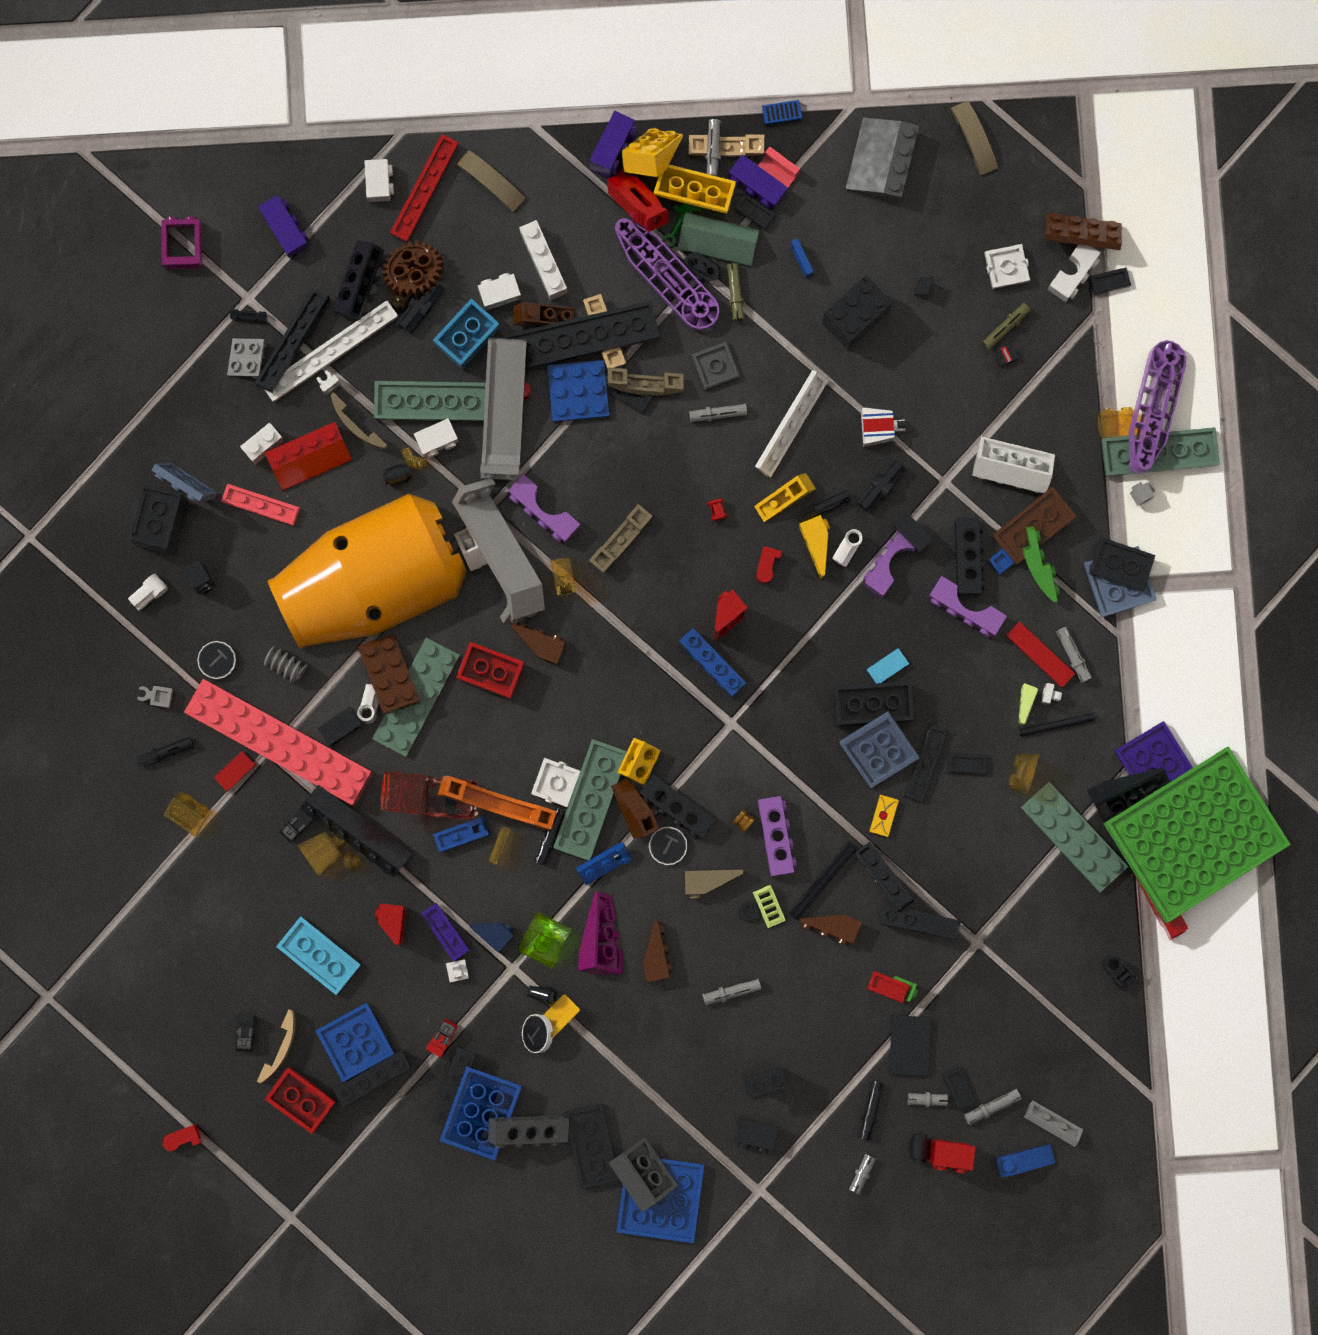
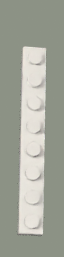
(333, 349)

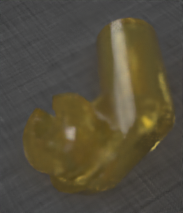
(413, 461)

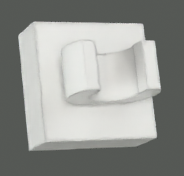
(329, 384)
(1049, 694)
(457, 970)

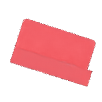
(779, 167)

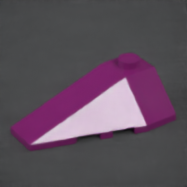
(599, 943)

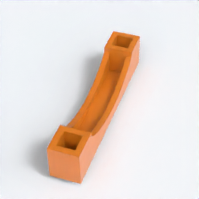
(496, 803)

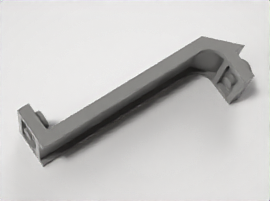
(503, 408)
(500, 550)

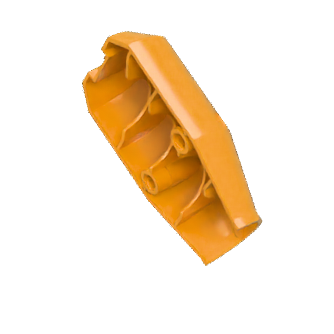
(390, 564)

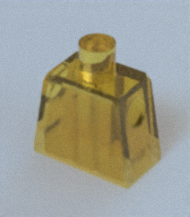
(563, 575)
(321, 851)

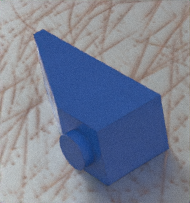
(1024, 1160)

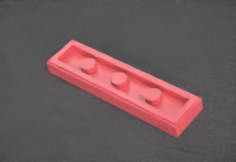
(260, 504)

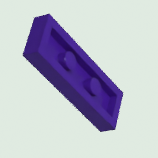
(445, 932)

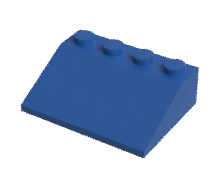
(477, 1100)

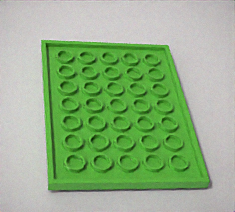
(1196, 834)

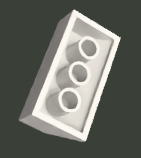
(1013, 465)

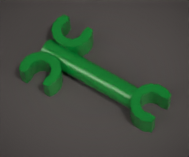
(678, 224)

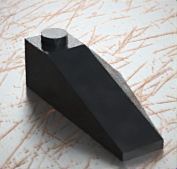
(1121, 793)

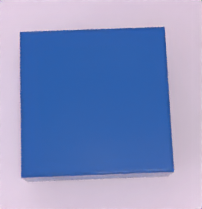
(1001, 561)

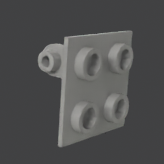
(246, 357)

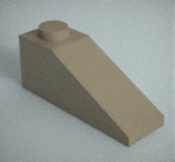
(702, 882)

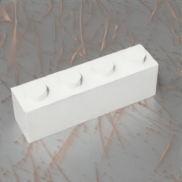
(543, 260)

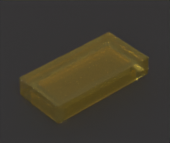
(499, 845)

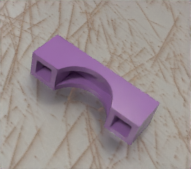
(561, 525)
(880, 578)
(945, 595)

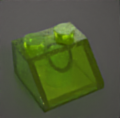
(544, 940)

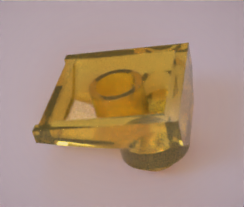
(1024, 772)

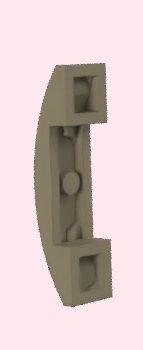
(975, 137)
(491, 180)
(645, 385)
(373, 440)
(621, 539)

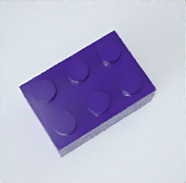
(609, 149)

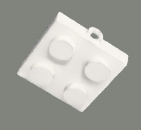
(1007, 266)
(555, 782)

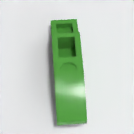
(1041, 571)

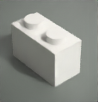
(378, 180)
(499, 291)
(436, 438)
(262, 442)

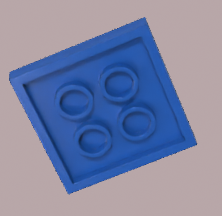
(578, 391)
(355, 1042)

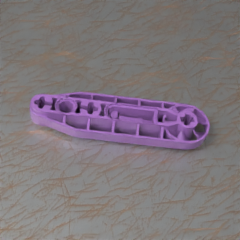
(658, 266)
(1161, 357)

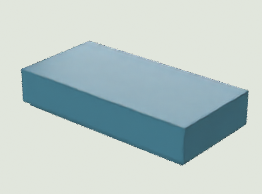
(887, 666)

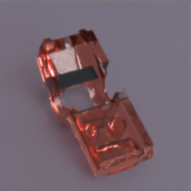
(410, 792)

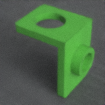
(912, 990)

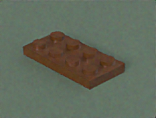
(1083, 231)
(1046, 514)
(388, 674)

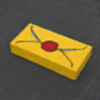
(883, 815)

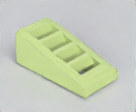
(1027, 698)
(775, 903)

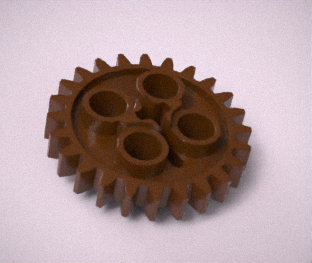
(413, 269)

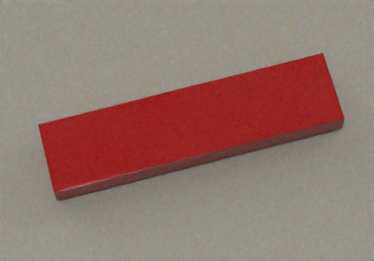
(1040, 654)

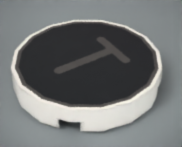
(216, 660)
(668, 846)
(537, 1033)

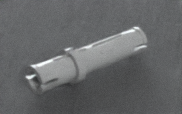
(713, 147)
(717, 413)
(1076, 659)
(731, 992)
(988, 1109)

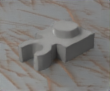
(159, 696)

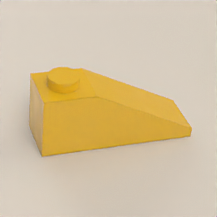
(785, 497)
(816, 537)

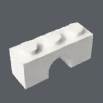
(1066, 285)

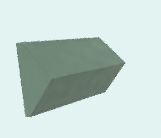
(718, 239)

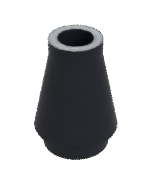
(544, 995)

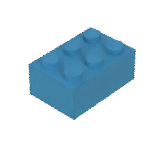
(466, 334)

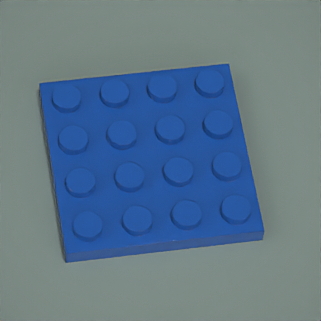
(673, 1215)

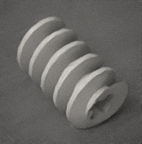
(284, 665)

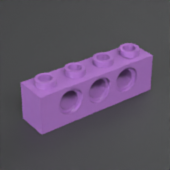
(776, 867)

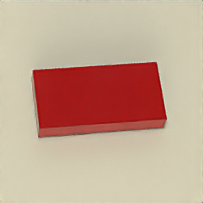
(234, 771)
(888, 987)

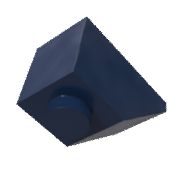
(494, 934)

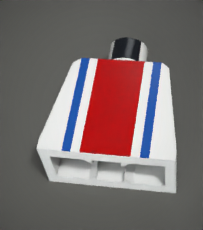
(879, 426)

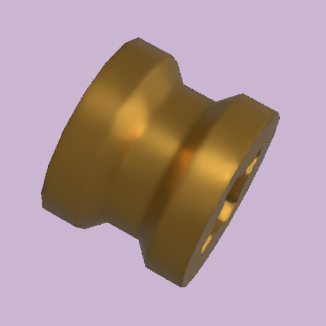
(743, 821)

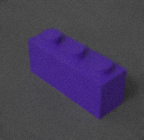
(757, 182)
(284, 226)

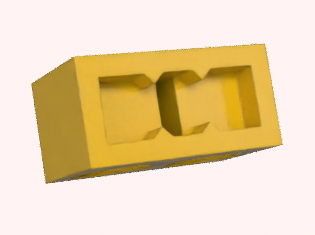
(639, 761)

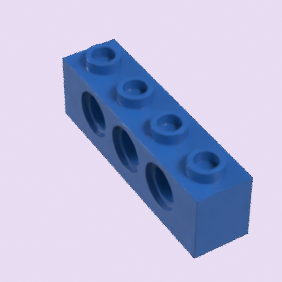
(712, 663)

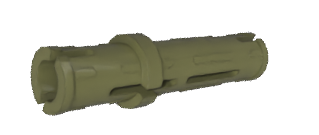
(735, 292)
(1023, 310)

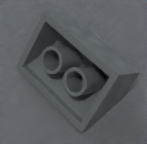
(643, 1174)

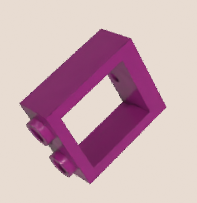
(182, 262)

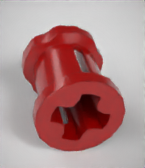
(717, 509)

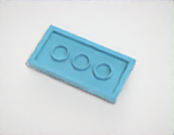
(318, 955)

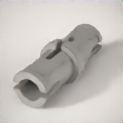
(927, 1099)
(862, 1174)

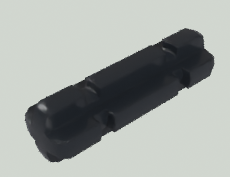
(248, 315)

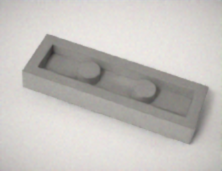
(1053, 1123)

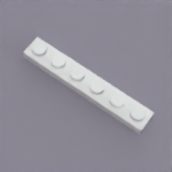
(791, 423)

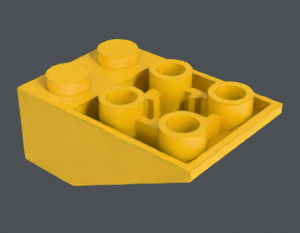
(651, 152)

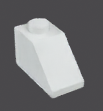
(470, 550)

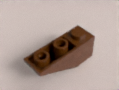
(540, 314)
(544, 647)
(634, 809)
(839, 926)
(654, 960)

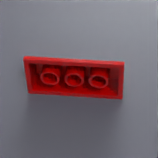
(308, 456)
(728, 613)

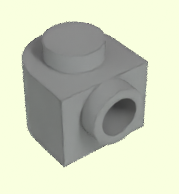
(1142, 493)

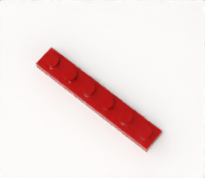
(424, 188)

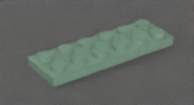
(429, 401)
(1182, 451)
(429, 675)
(590, 800)
(1074, 837)

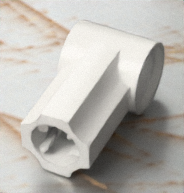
(847, 549)
(152, 588)
(369, 702)

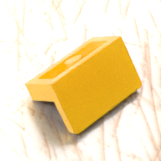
(561, 1014)

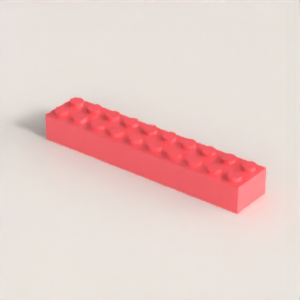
(278, 742)

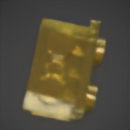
(1115, 423)
(187, 813)

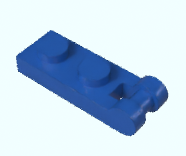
(461, 834)
(604, 863)

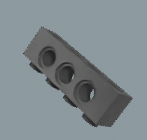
(501, 1126)

